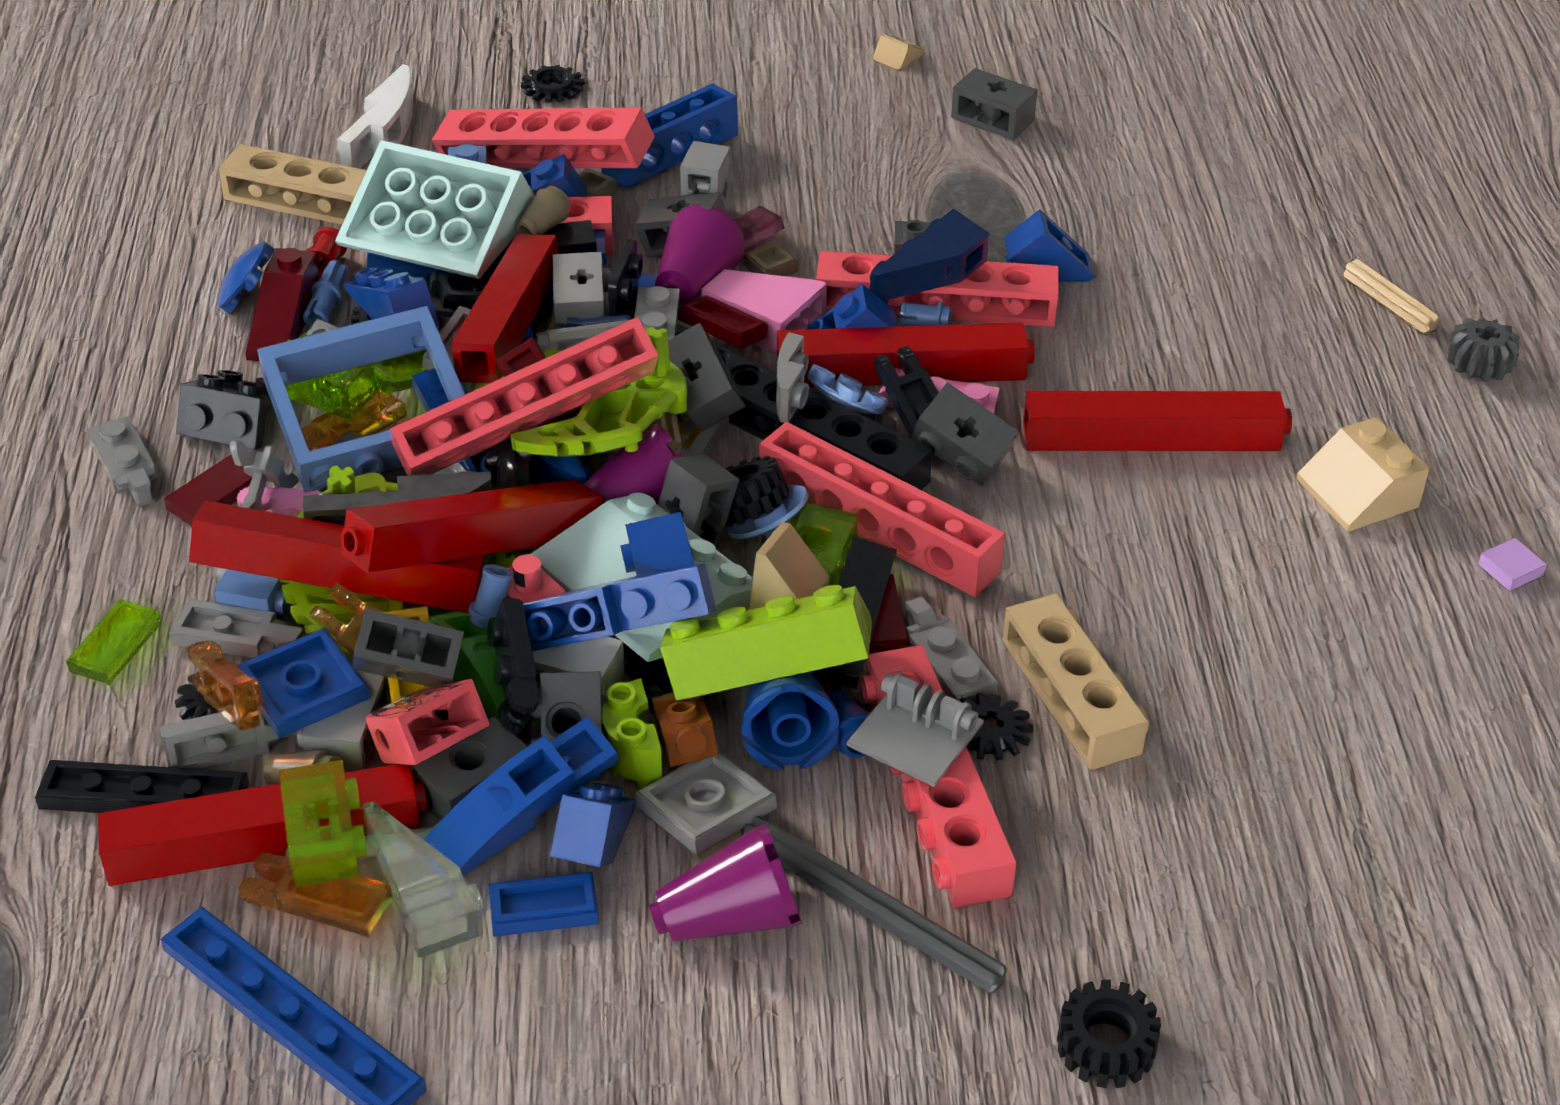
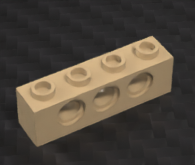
(289, 183)
(1075, 681)

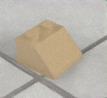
(1365, 475)
(785, 568)

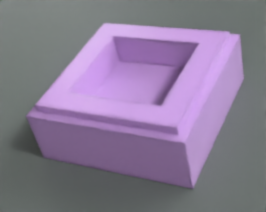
(1512, 564)

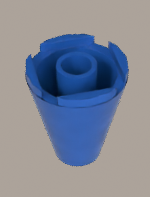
(789, 722)

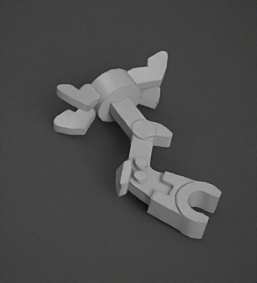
(262, 468)

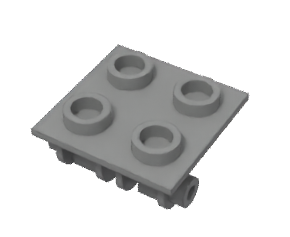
(915, 729)

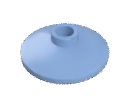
(769, 522)

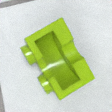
(630, 735)

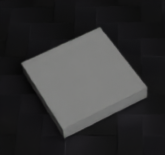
(705, 802)

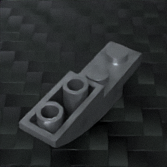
(333, 507)

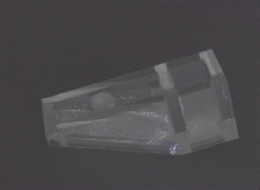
(424, 884)

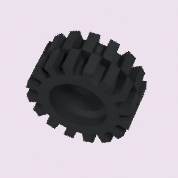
(758, 489)
(1103, 1058)

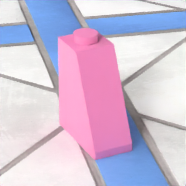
(775, 299)

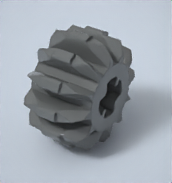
(1483, 348)

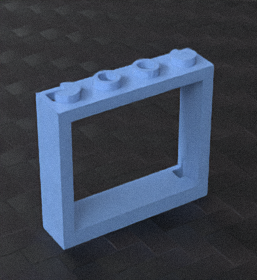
(340, 351)

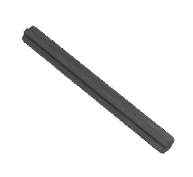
(885, 910)

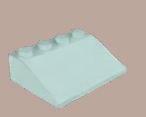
(435, 209)
(592, 555)

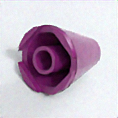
(698, 250)
(637, 470)
(728, 893)

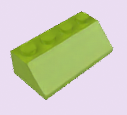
(766, 641)

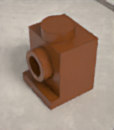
(684, 729)

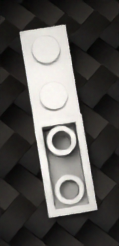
(385, 118)

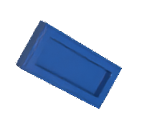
(543, 904)

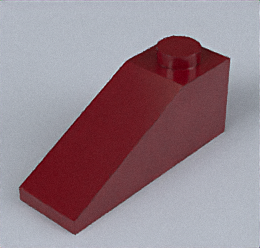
(282, 299)

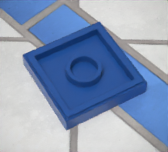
(305, 682)

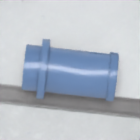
(925, 314)
(491, 591)

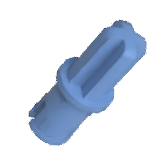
(326, 293)

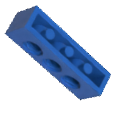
(700, 116)

